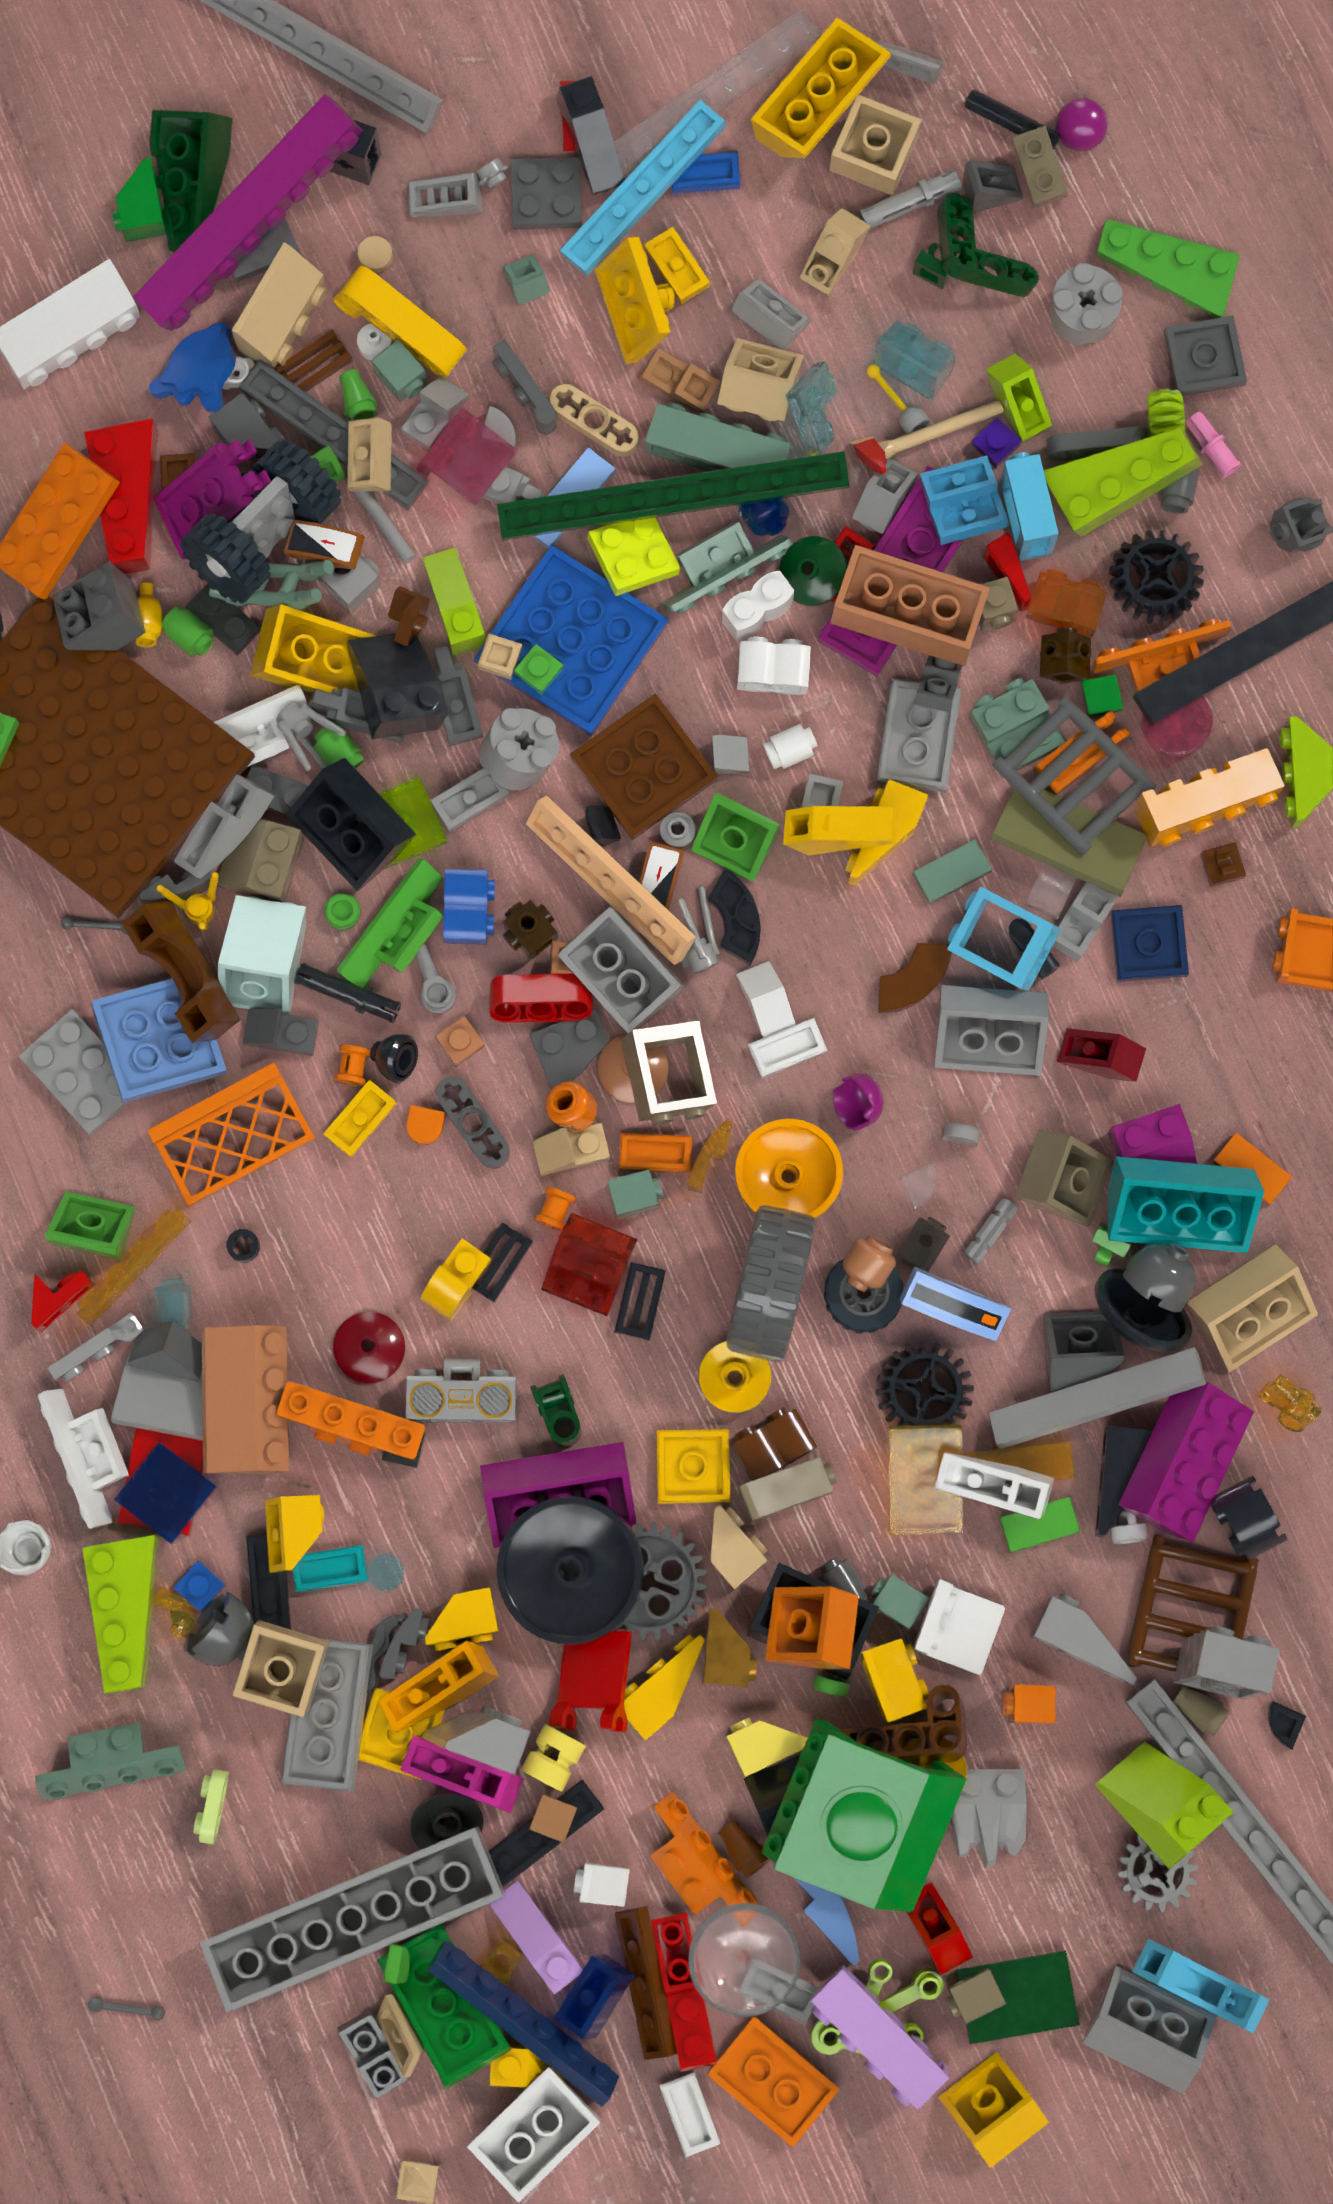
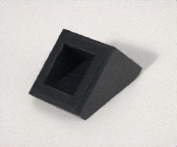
(602, 825)

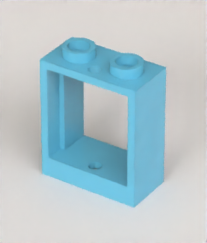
(1028, 506)
(1034, 954)

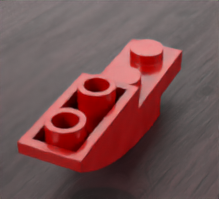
(684, 2002)

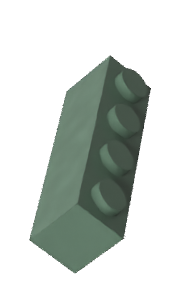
(708, 443)

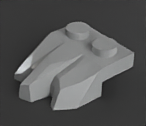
(991, 1813)

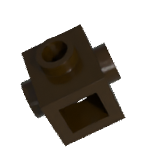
(1065, 656)
(532, 940)

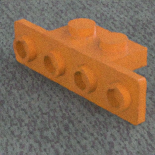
(1155, 659)
(349, 1422)
(694, 1862)

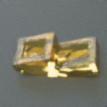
(714, 1149)

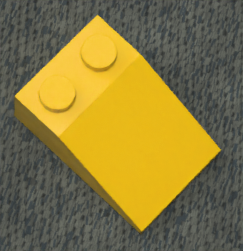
(304, 651)

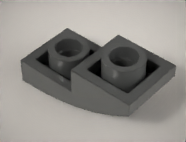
(938, 684)
(187, 887)
(409, 1633)
(371, 2053)

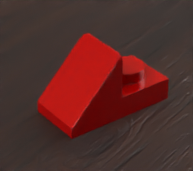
(49, 1305)

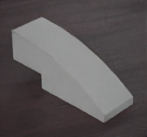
(223, 826)

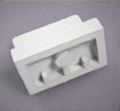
(958, 1628)

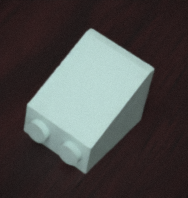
(262, 953)

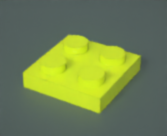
(633, 554)

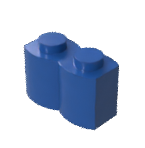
(466, 906)

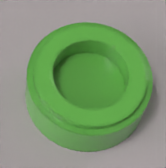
(342, 911)
(830, 1685)

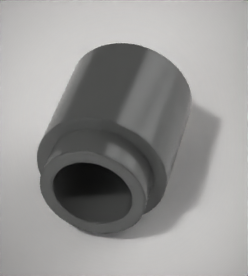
(1180, 494)
(843, 1576)

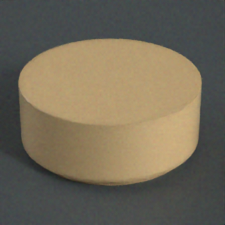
(375, 254)

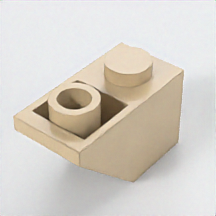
(834, 251)
(732, 1551)

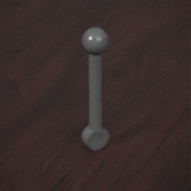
(68, 922)
(96, 2004)

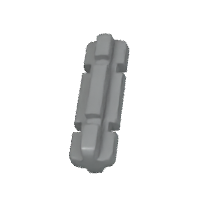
(990, 1230)

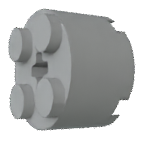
(1081, 286)
(519, 748)

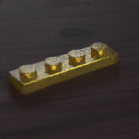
(143, 1254)

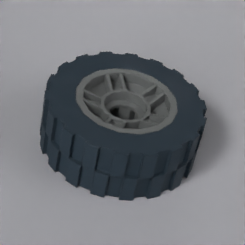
(859, 1313)

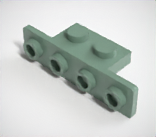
(719, 560)
(108, 1760)

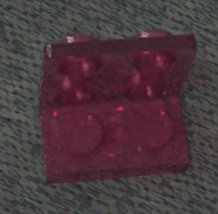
(467, 456)

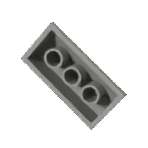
(482, 1736)

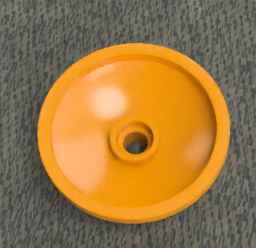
(792, 1148)

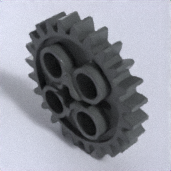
(660, 1550)

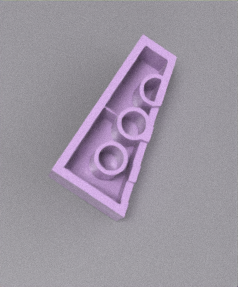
(880, 2038)

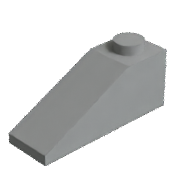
(1077, 1636)

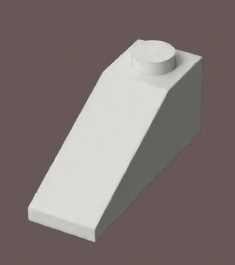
(995, 1484)

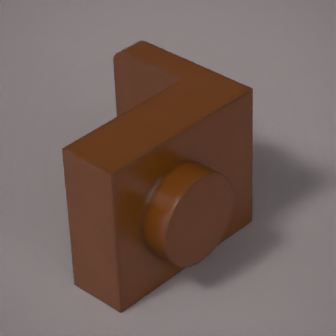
(410, 612)

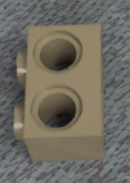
(1039, 167)

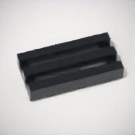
(514, 1236)
(632, 1331)

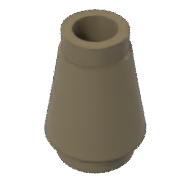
(1201, 1710)

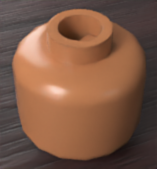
(869, 1263)

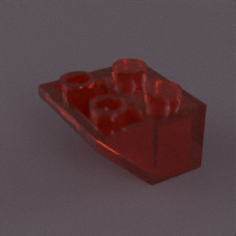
(589, 1264)

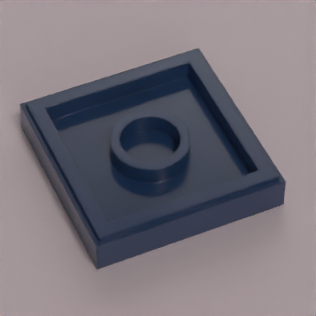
(1149, 943)

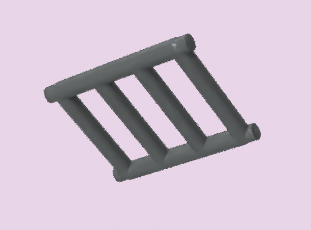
(1057, 815)

